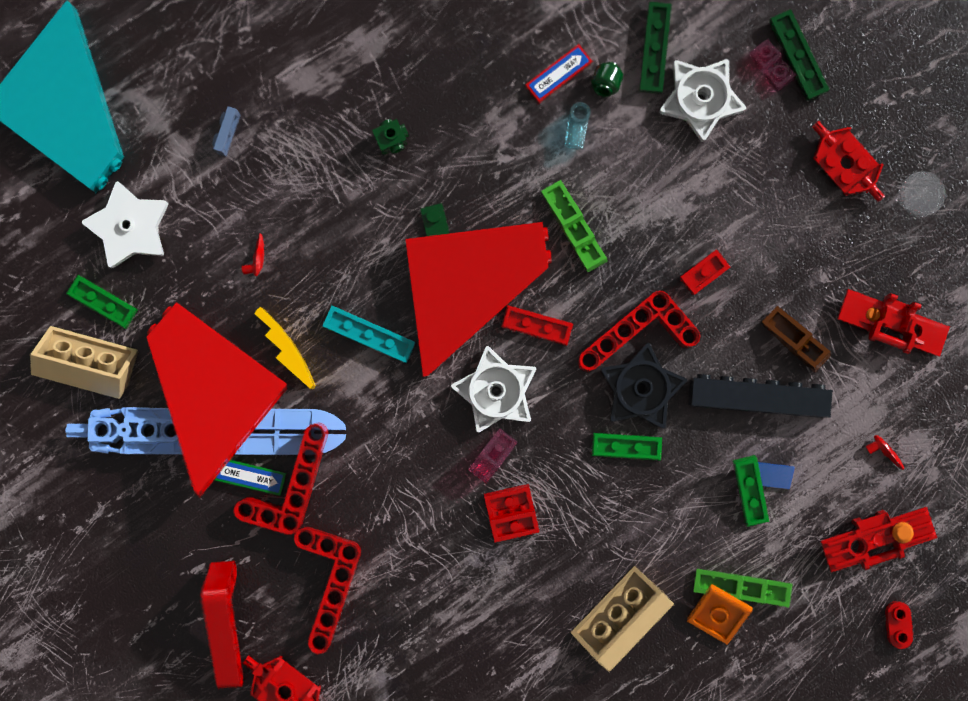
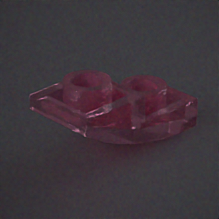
(771, 65)

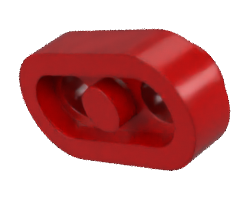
(896, 625)

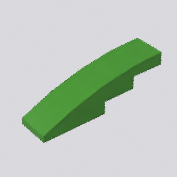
(574, 226)
(745, 587)

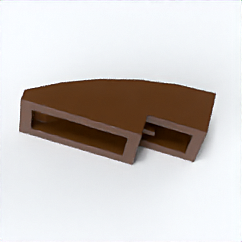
(796, 339)

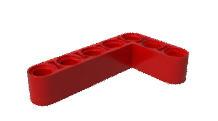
(635, 327)
(295, 487)
(334, 583)
(221, 623)

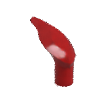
(258, 259)
(880, 444)

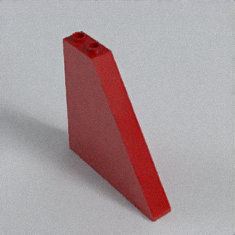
(468, 280)
(210, 390)

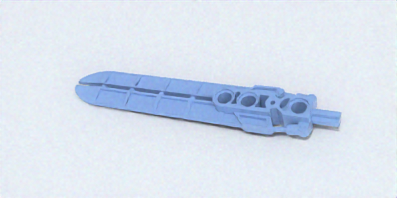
(139, 418)

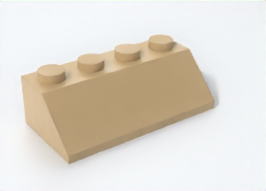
(83, 362)
(622, 618)

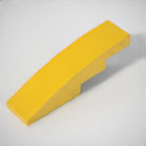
(289, 354)

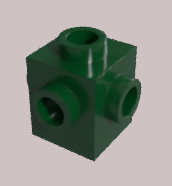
(391, 144)

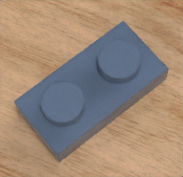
(228, 125)

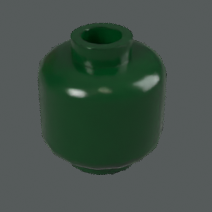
(607, 79)

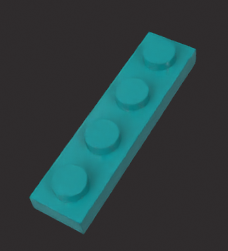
(369, 334)

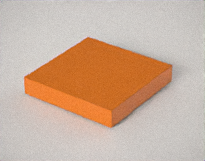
(719, 614)

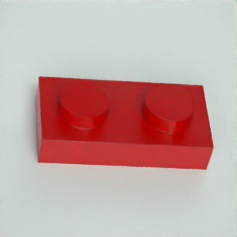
(705, 272)

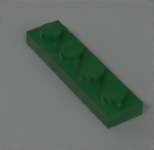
(655, 47)
(799, 55)

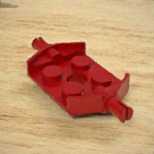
(864, 168)
(278, 673)

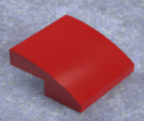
(511, 513)

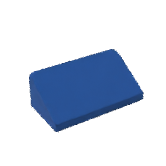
(776, 475)

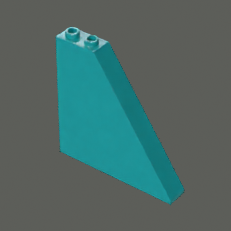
(59, 102)

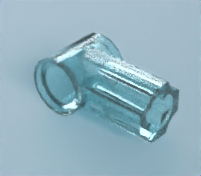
(576, 127)

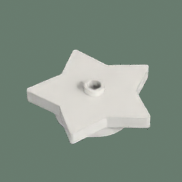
(706, 81)
(142, 234)
(493, 373)

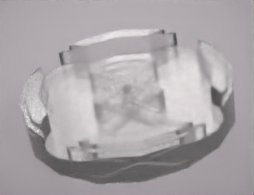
(922, 194)

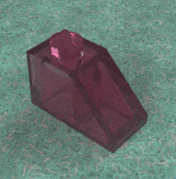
(493, 455)

